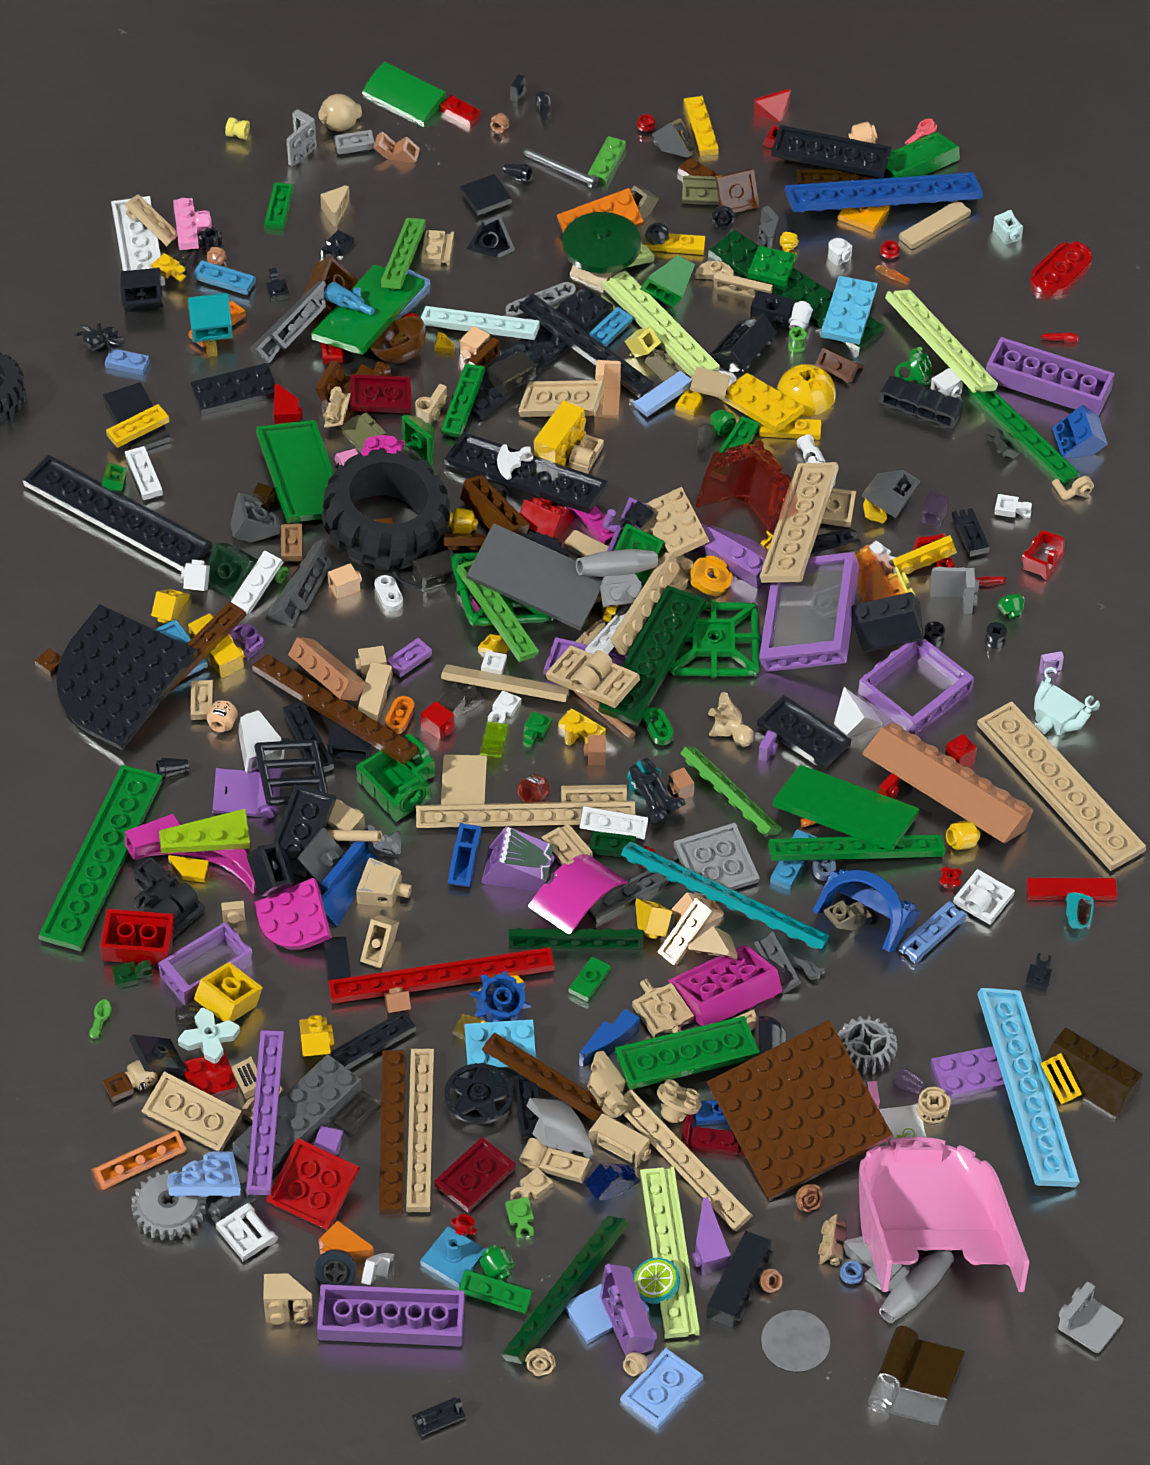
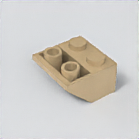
(286, 1300)

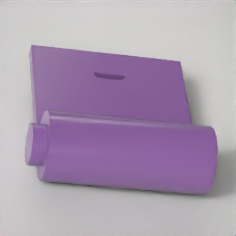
(243, 792)

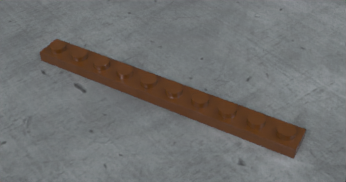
(335, 709)

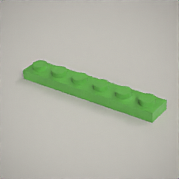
(403, 253)
(501, 617)
(726, 787)

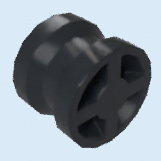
(934, 633)
(995, 635)

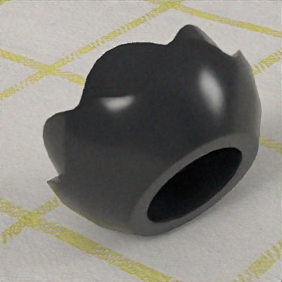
(726, 221)
(656, 233)

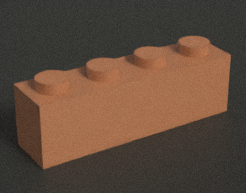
(327, 669)

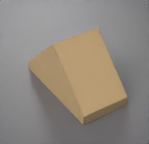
(334, 203)

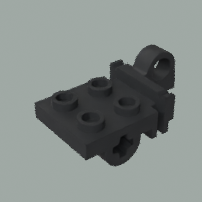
(166, 895)

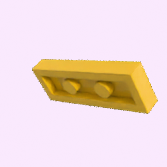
(137, 425)
(925, 555)

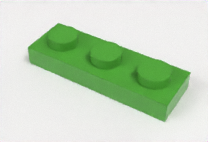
(607, 159)

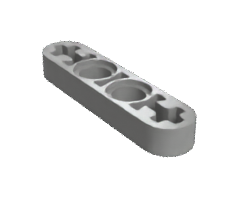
(560, 292)

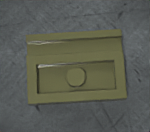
(699, 190)

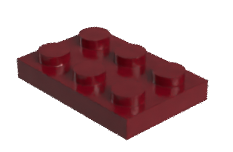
(380, 393)
(475, 1174)

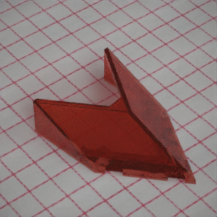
(747, 475)

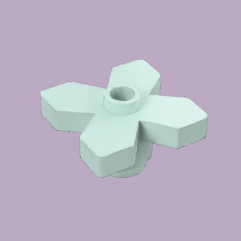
(208, 1035)

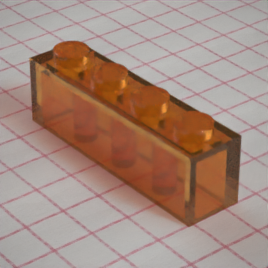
(872, 576)

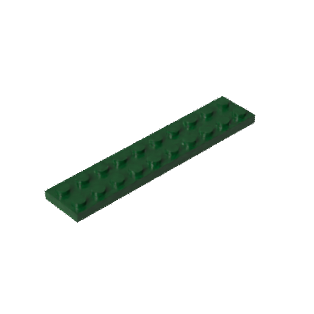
(739, 253)

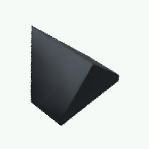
(492, 238)

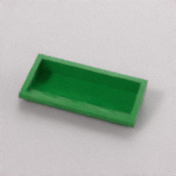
(404, 93)
(922, 157)

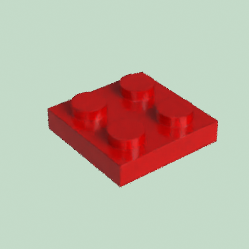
(210, 1077)

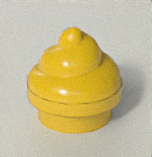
(788, 241)

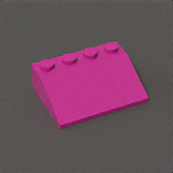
(727, 985)

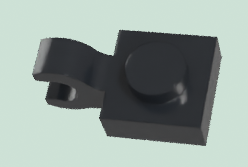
(276, 288)

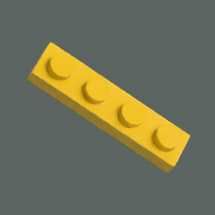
(701, 126)

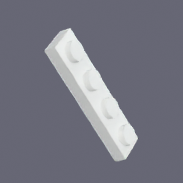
(602, 640)

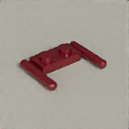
(709, 1140)

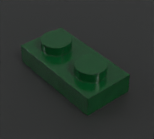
(609, 843)

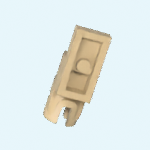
(607, 1085)

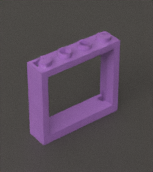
(914, 725)

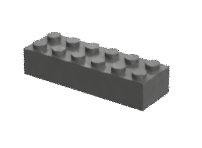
(308, 1105)

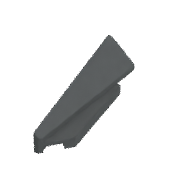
(291, 323)
(301, 586)

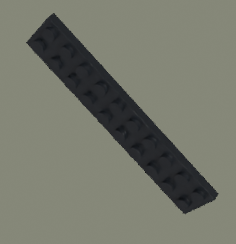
(582, 308)
(116, 513)

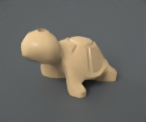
(729, 722)

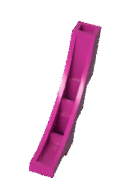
(145, 842)

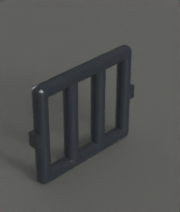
(284, 744)

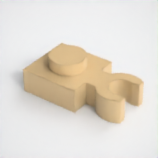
(533, 1185)

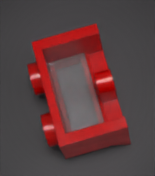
(1044, 553)

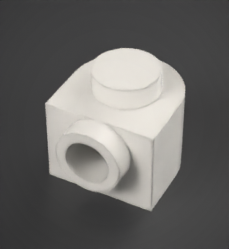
(839, 251)

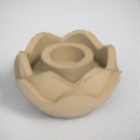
(534, 1361)

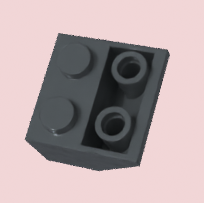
(891, 490)

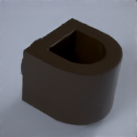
(265, 494)

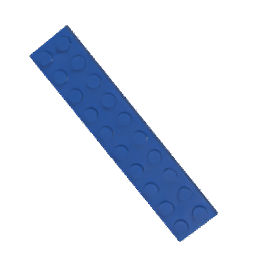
(883, 192)

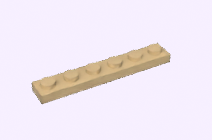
(644, 604)

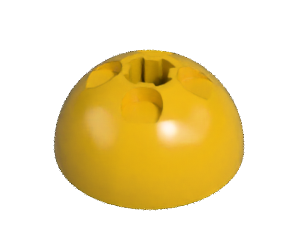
(809, 387)

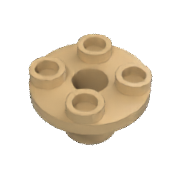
(677, 1101)

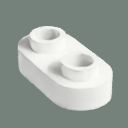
(386, 590)

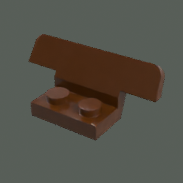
(335, 377)

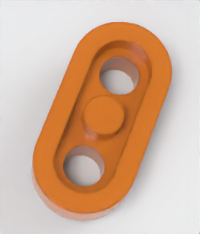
(400, 717)

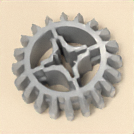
(871, 1035)

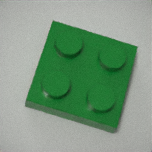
(772, 266)

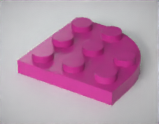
(294, 916)

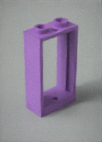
(222, 933)

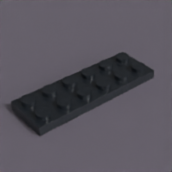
(831, 151)

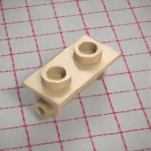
(337, 408)
(833, 1232)

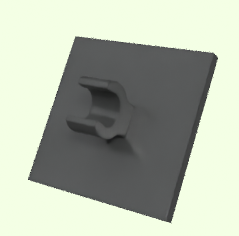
(321, 855)

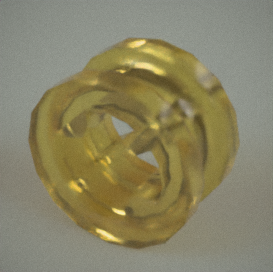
(211, 348)

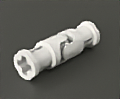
(810, 452)

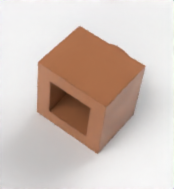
(595, 749)
(680, 784)
(397, 1000)

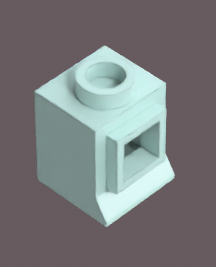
(1007, 227)

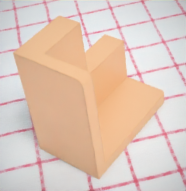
(611, 374)

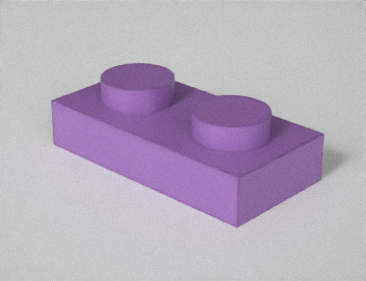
(409, 657)

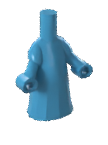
(347, 299)

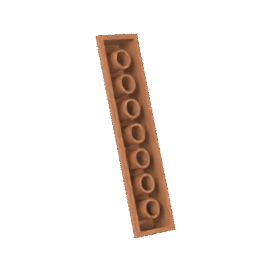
(949, 782)

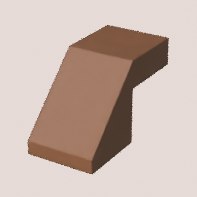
(402, 151)

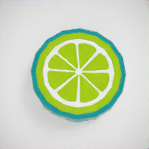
(657, 1280)

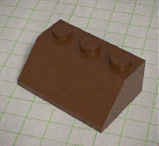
(330, 271)

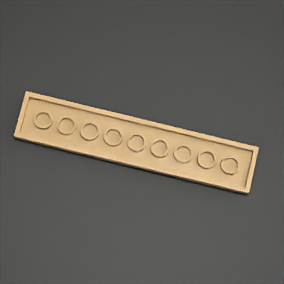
(1061, 786)

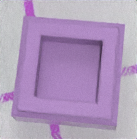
(1051, 660)

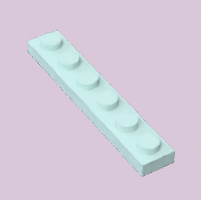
(487, 322)

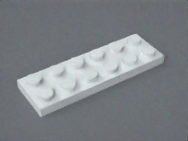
(136, 242)

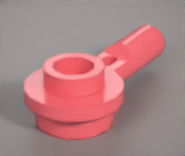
(925, 128)

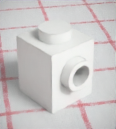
(947, 383)
(196, 575)

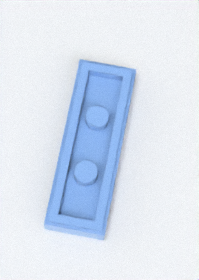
(663, 393)

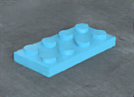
(849, 310)

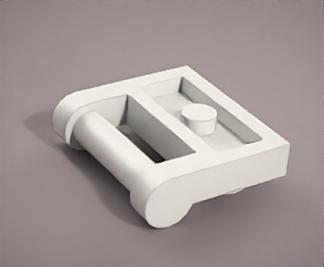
(241, 1237)

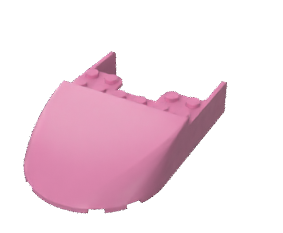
(935, 1199)

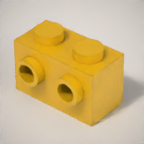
(316, 1035)

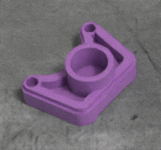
(249, 639)

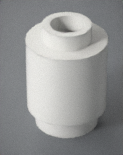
(800, 315)

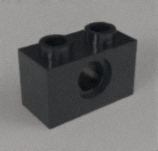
(774, 307)

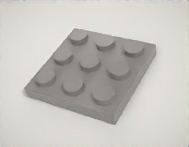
(718, 856)

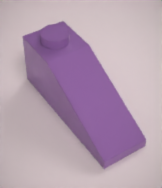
(710, 1244)

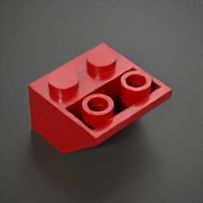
(546, 517)

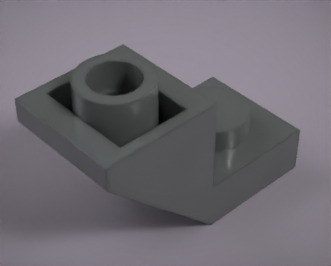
(769, 227)

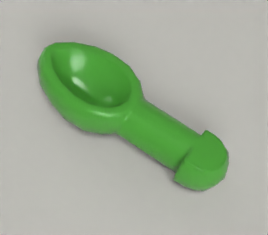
(101, 1013)

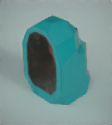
(1079, 910)

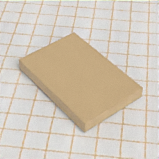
(464, 779)

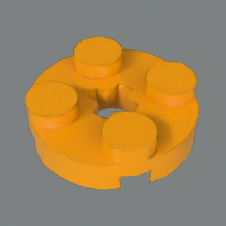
(706, 584)

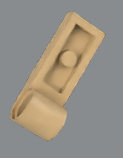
(555, 1161)

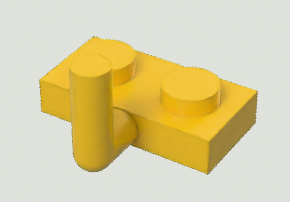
(579, 727)

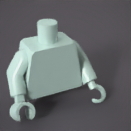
(1059, 710)

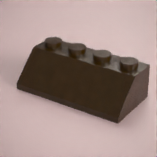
(1099, 1075)

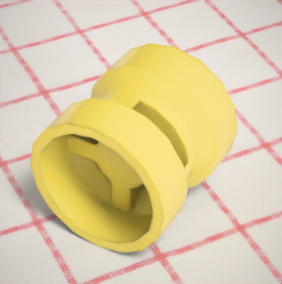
(237, 128)

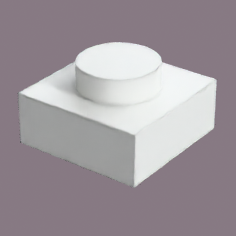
(494, 662)

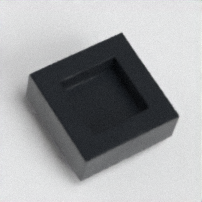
(518, 88)

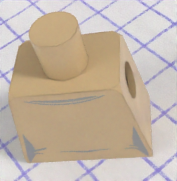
(381, 885)

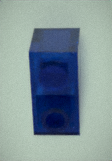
(611, 1180)

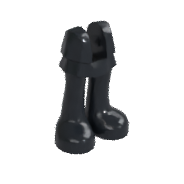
(653, 776)

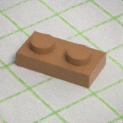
(291, 542)

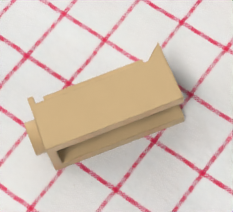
(620, 1140)

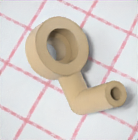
(1081, 487)

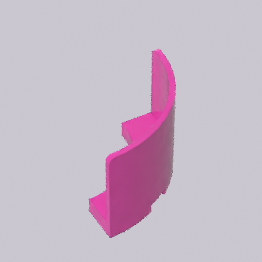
(574, 891)

